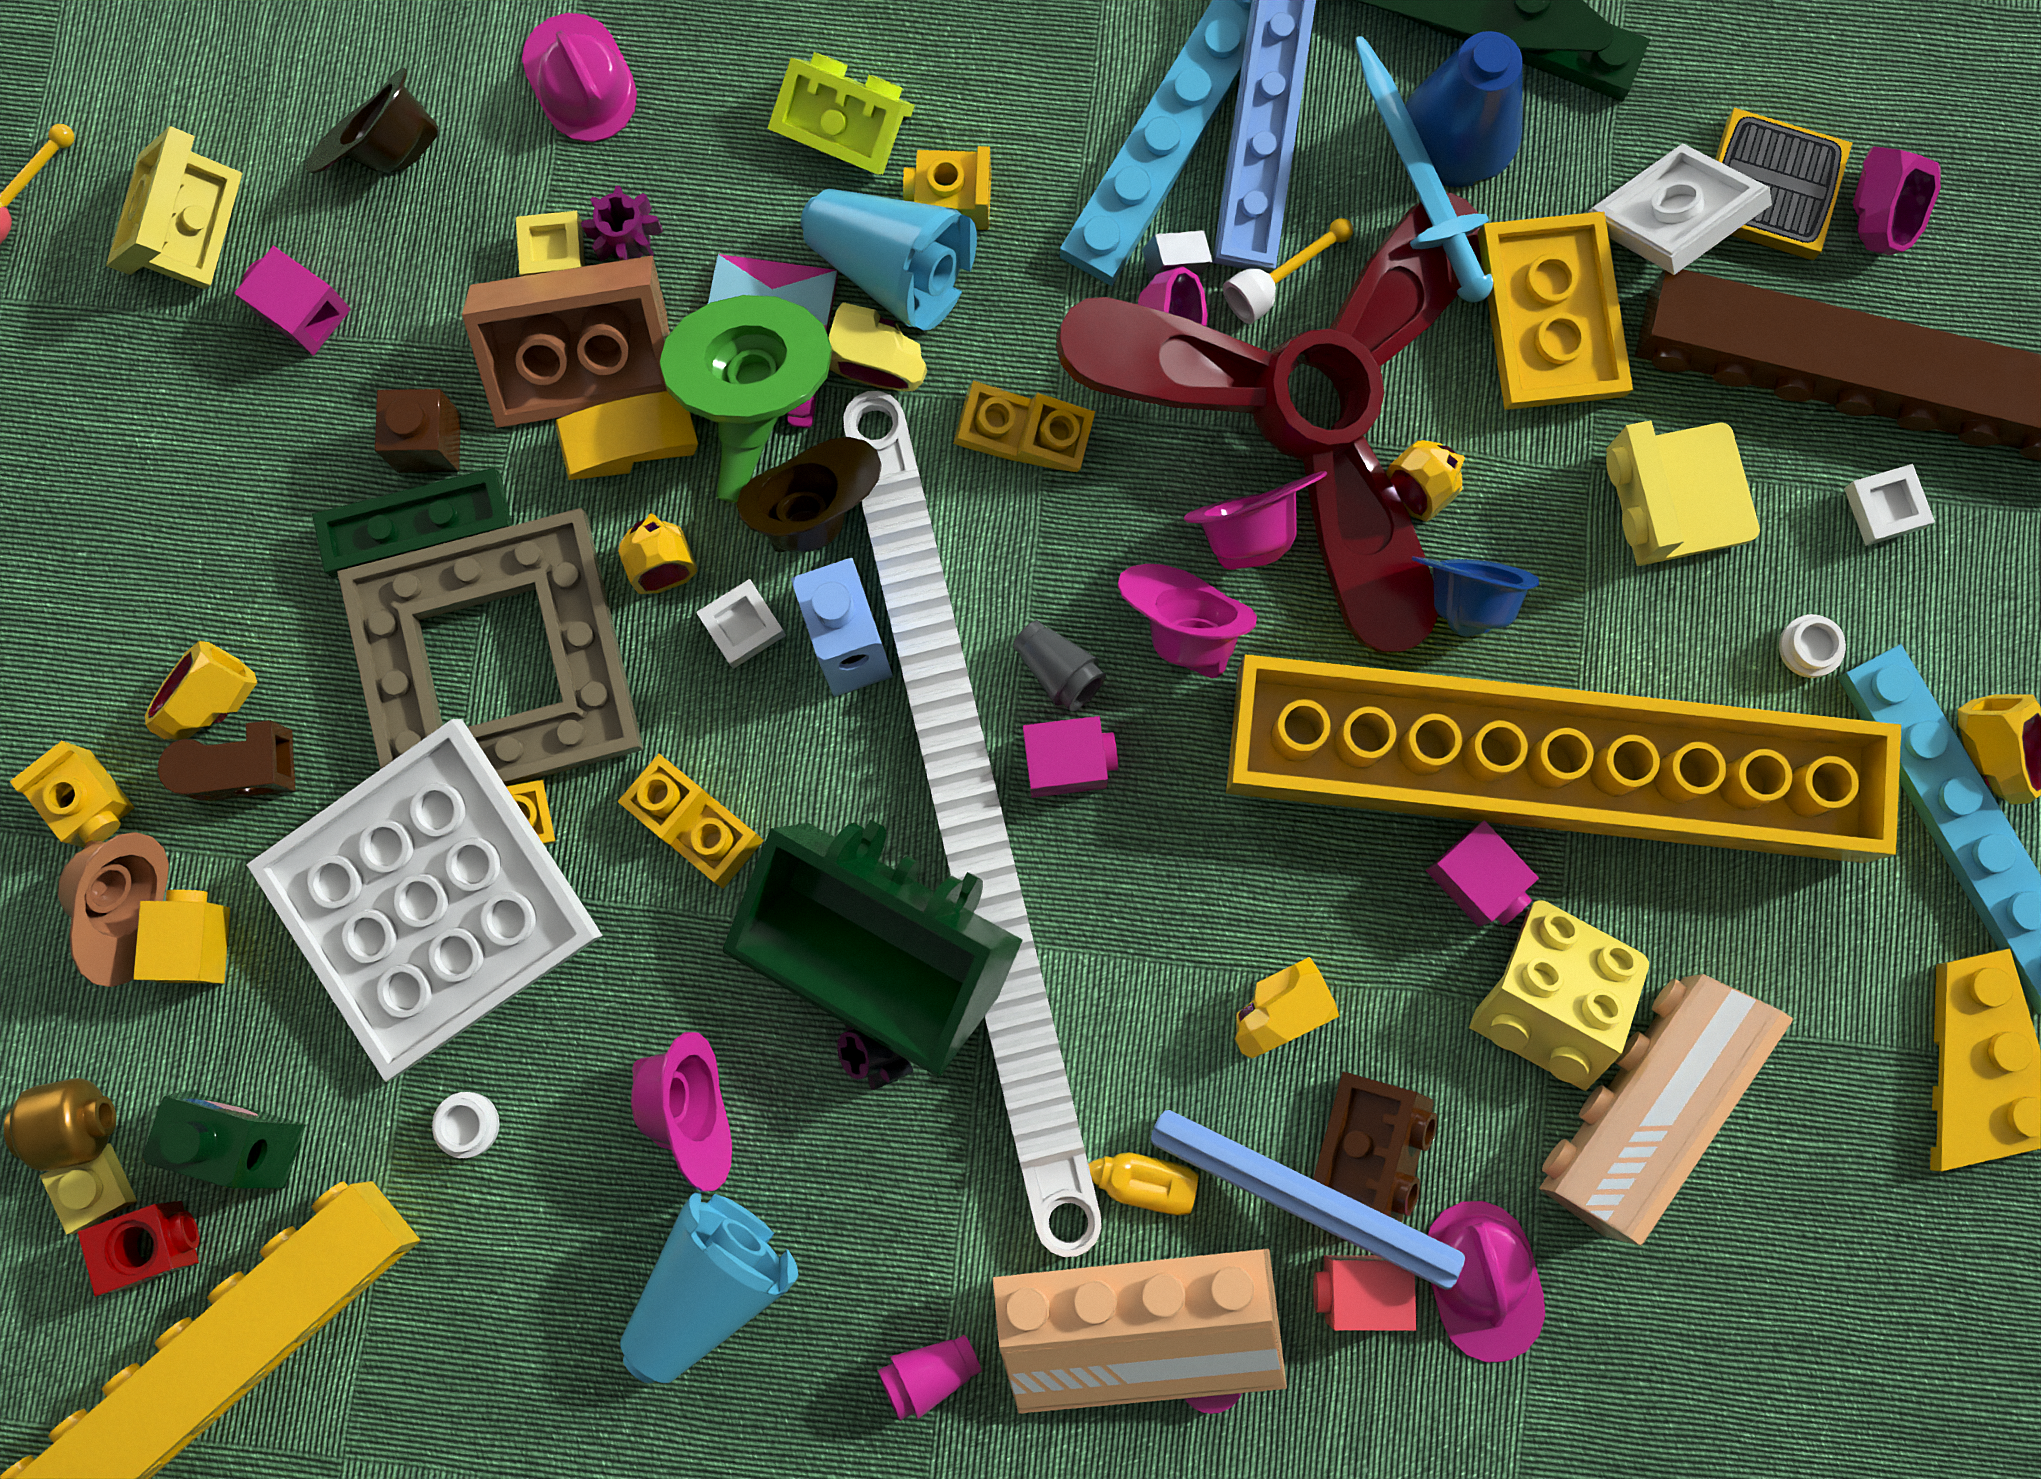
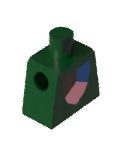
(213, 1142)

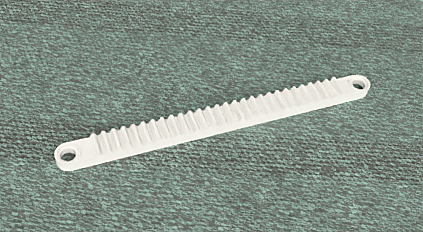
(973, 825)

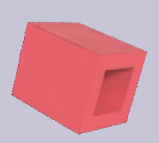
(1365, 1294)

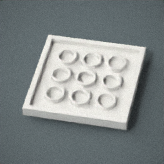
(423, 899)

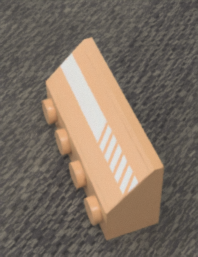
(1662, 1106)
(1140, 1331)

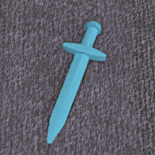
(1447, 228)

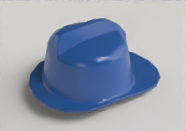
(1478, 593)

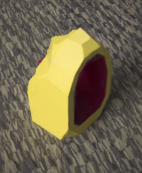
(874, 350)

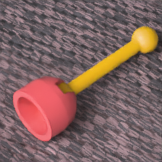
(59, 137)

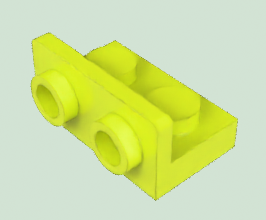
(839, 113)

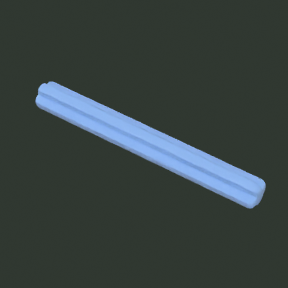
(1308, 1199)

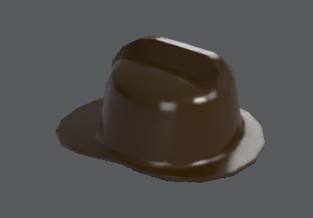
(381, 134)
(807, 496)

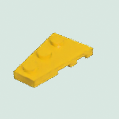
(1986, 1063)

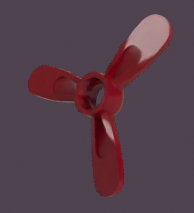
(1355, 509)

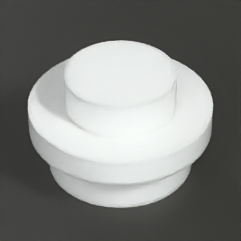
(1812, 646)
(465, 1125)

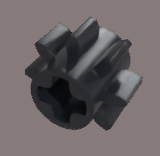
(867, 1058)

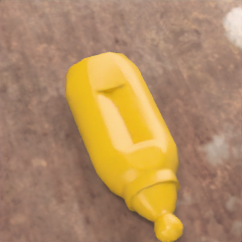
(1146, 1182)

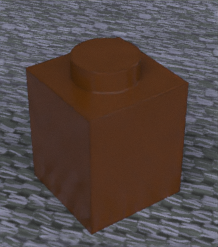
(417, 430)

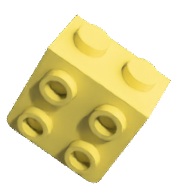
(1681, 491)
(1564, 996)

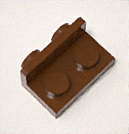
(1376, 1144)

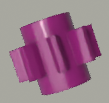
(607, 223)

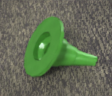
(744, 368)

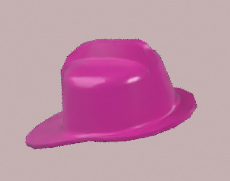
(579, 77)
(1252, 527)
(1187, 616)
(682, 1109)
(1498, 1297)

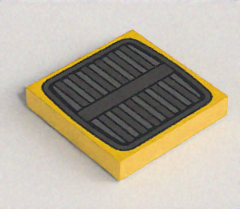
(1802, 177)

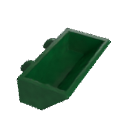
(872, 940)

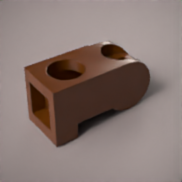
(231, 769)

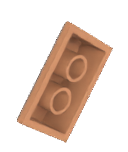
(567, 339)

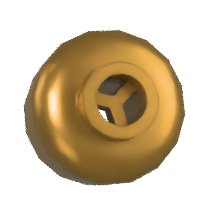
(59, 1124)

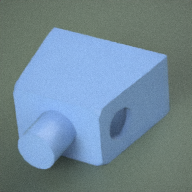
(841, 626)

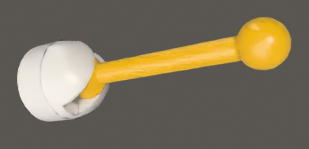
(1253, 290)

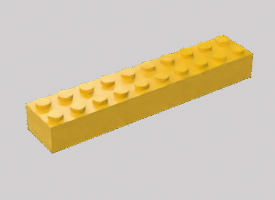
(1565, 759)

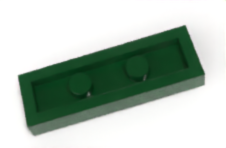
(411, 520)

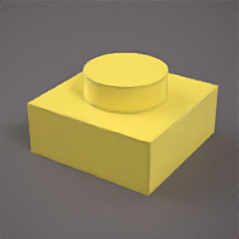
(549, 242)
(88, 1191)

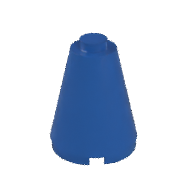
(1471, 110)

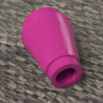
(928, 1375)

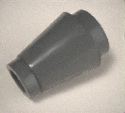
(1060, 666)

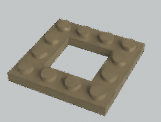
(541, 555)

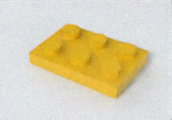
(1555, 310)

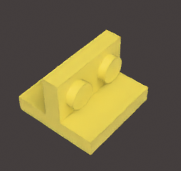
(175, 212)

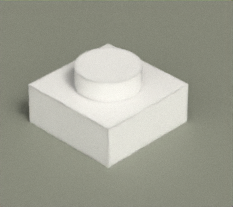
(1889, 504)
(741, 623)

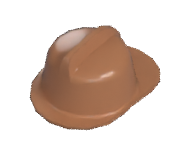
(103, 898)

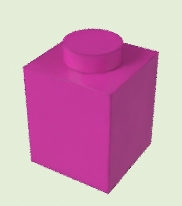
(292, 300)
(1068, 756)
(1484, 876)

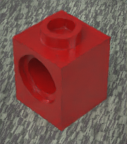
(113, 1251)

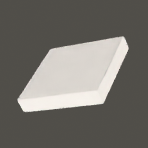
(1681, 208)

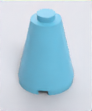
(894, 250)
(703, 1288)

